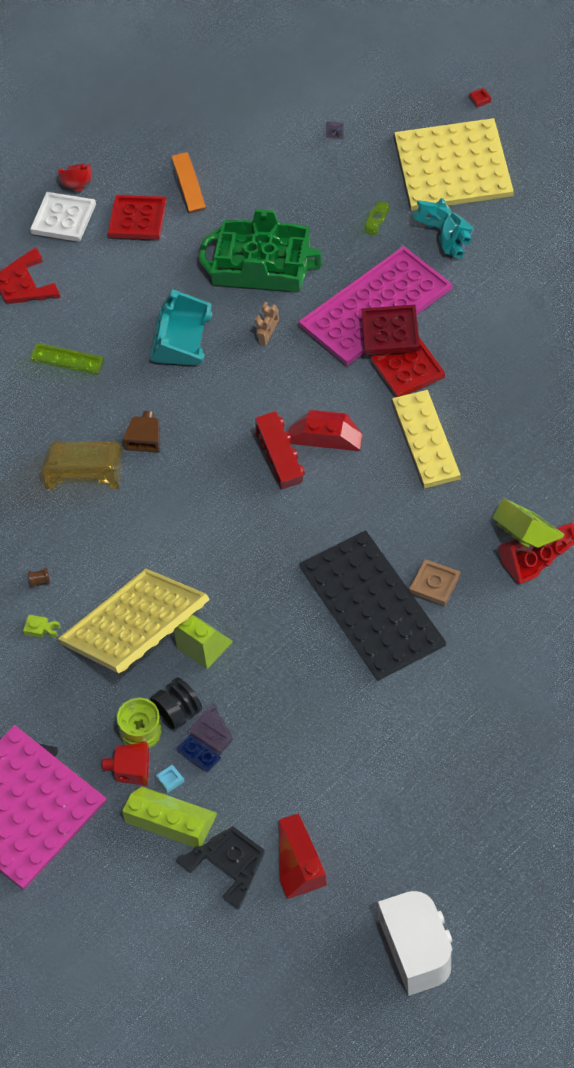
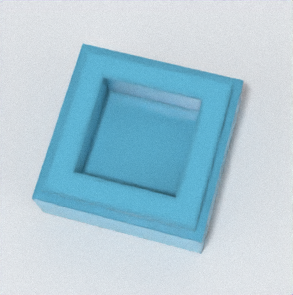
(170, 778)

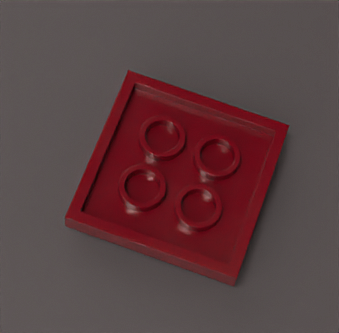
(390, 329)

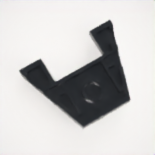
(232, 854)

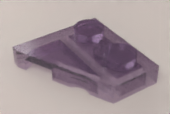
(211, 730)

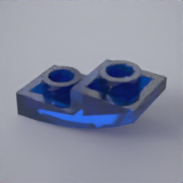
(198, 754)

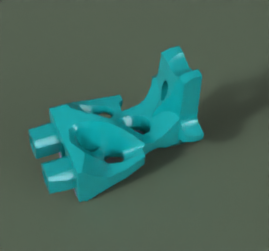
(455, 230)

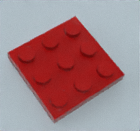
(137, 217)
(408, 370)

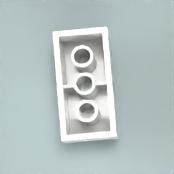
(416, 940)

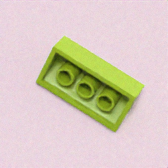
(525, 525)
(168, 816)

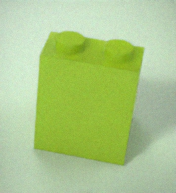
(200, 641)

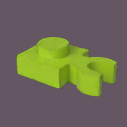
(37, 626)

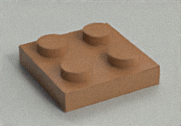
(435, 582)

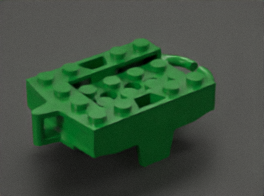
(263, 249)

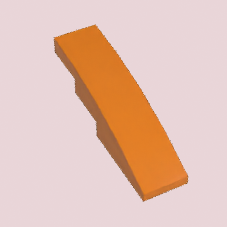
(188, 182)

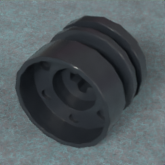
(176, 703)

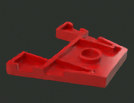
(17, 283)

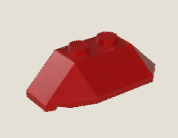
(326, 431)

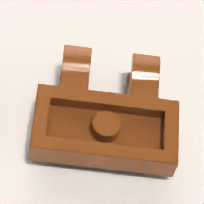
(268, 324)

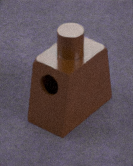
(143, 434)

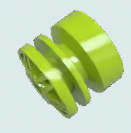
(140, 715)

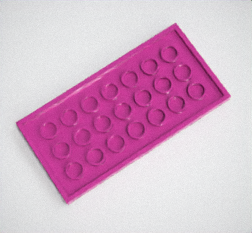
(393, 282)

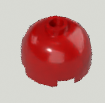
(75, 176)

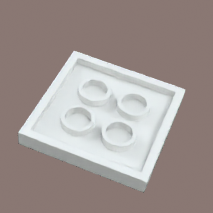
(63, 216)

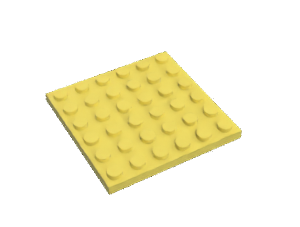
(454, 163)
(133, 620)

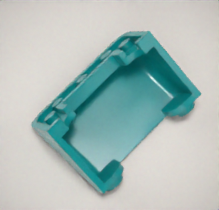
(180, 330)

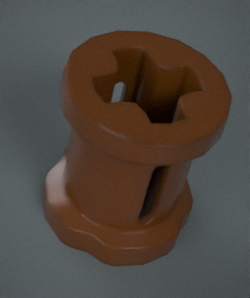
(39, 577)

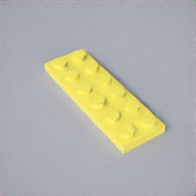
(426, 439)

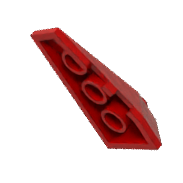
(527, 562)
(299, 861)

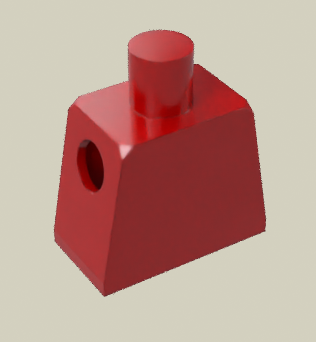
(130, 763)

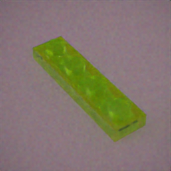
(67, 358)

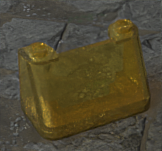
(83, 460)

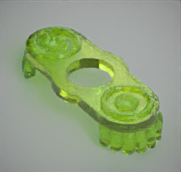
(372, 225)

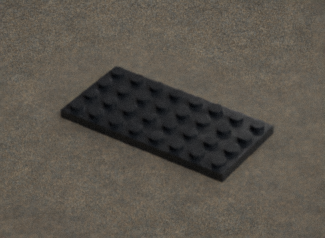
(372, 605)

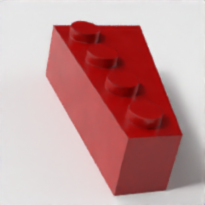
(278, 449)

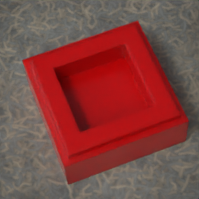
(479, 97)

